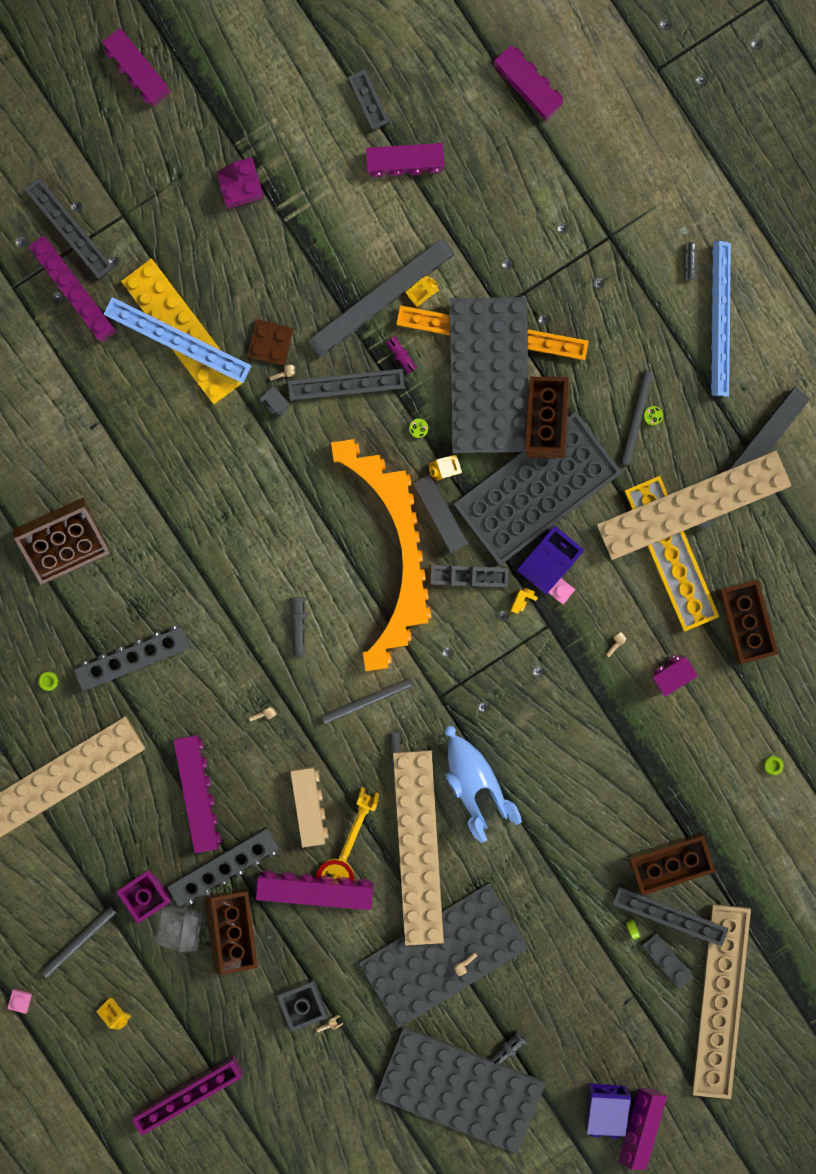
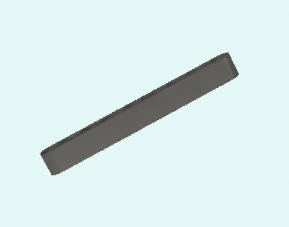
(381, 297)
(770, 432)

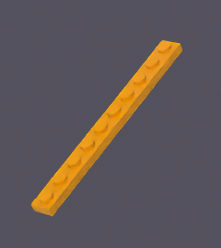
(537, 340)

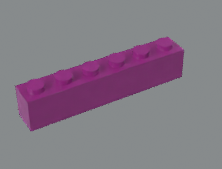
(72, 288)
(196, 793)
(315, 890)
(187, 1095)

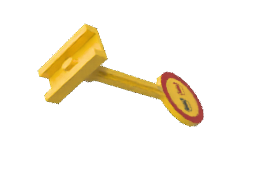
(339, 867)

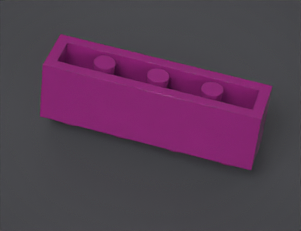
(138, 69)
(528, 82)
(405, 159)
(642, 1129)

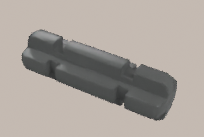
(690, 261)

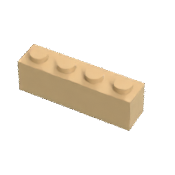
(308, 807)

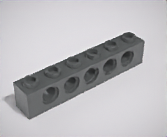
(88, 679)
(179, 887)

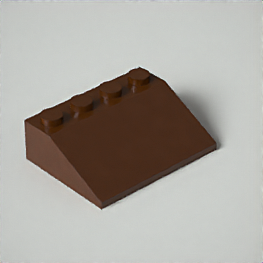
(61, 541)

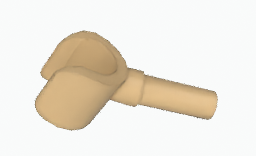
(289, 372)
(620, 639)
(269, 713)
(460, 967)
(331, 1024)

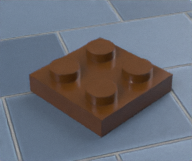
(270, 342)

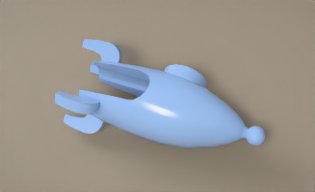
(469, 774)

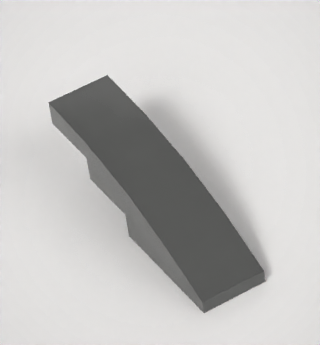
(440, 513)
(468, 576)

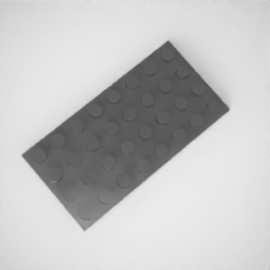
(489, 374)
(536, 492)
(423, 975)
(460, 1089)

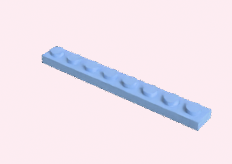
(721, 318)
(177, 340)

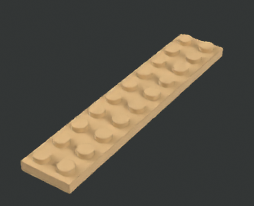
(694, 505)
(68, 774)
(418, 847)
(721, 1004)

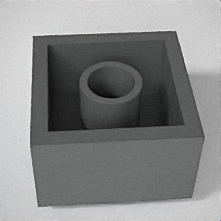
(302, 1004)

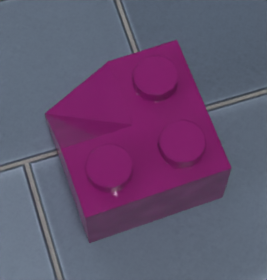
(240, 183)
(673, 674)
(144, 895)

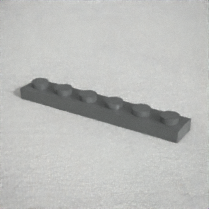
(69, 228)
(346, 384)
(670, 916)

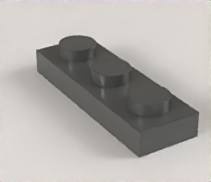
(368, 100)
(667, 960)

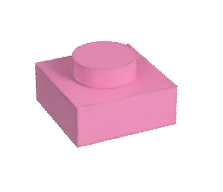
(561, 591)
(19, 1001)

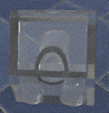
(179, 928)

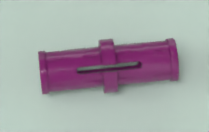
(401, 355)

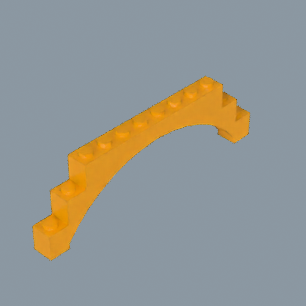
(394, 493)

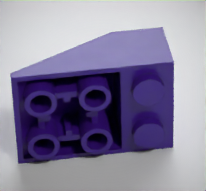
(550, 559)

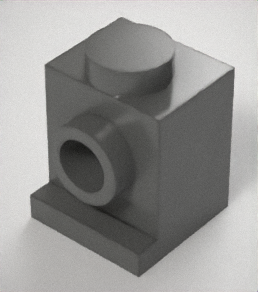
(275, 402)

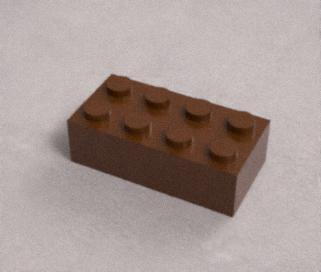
(547, 417)
(747, 621)
(671, 863)
(231, 931)

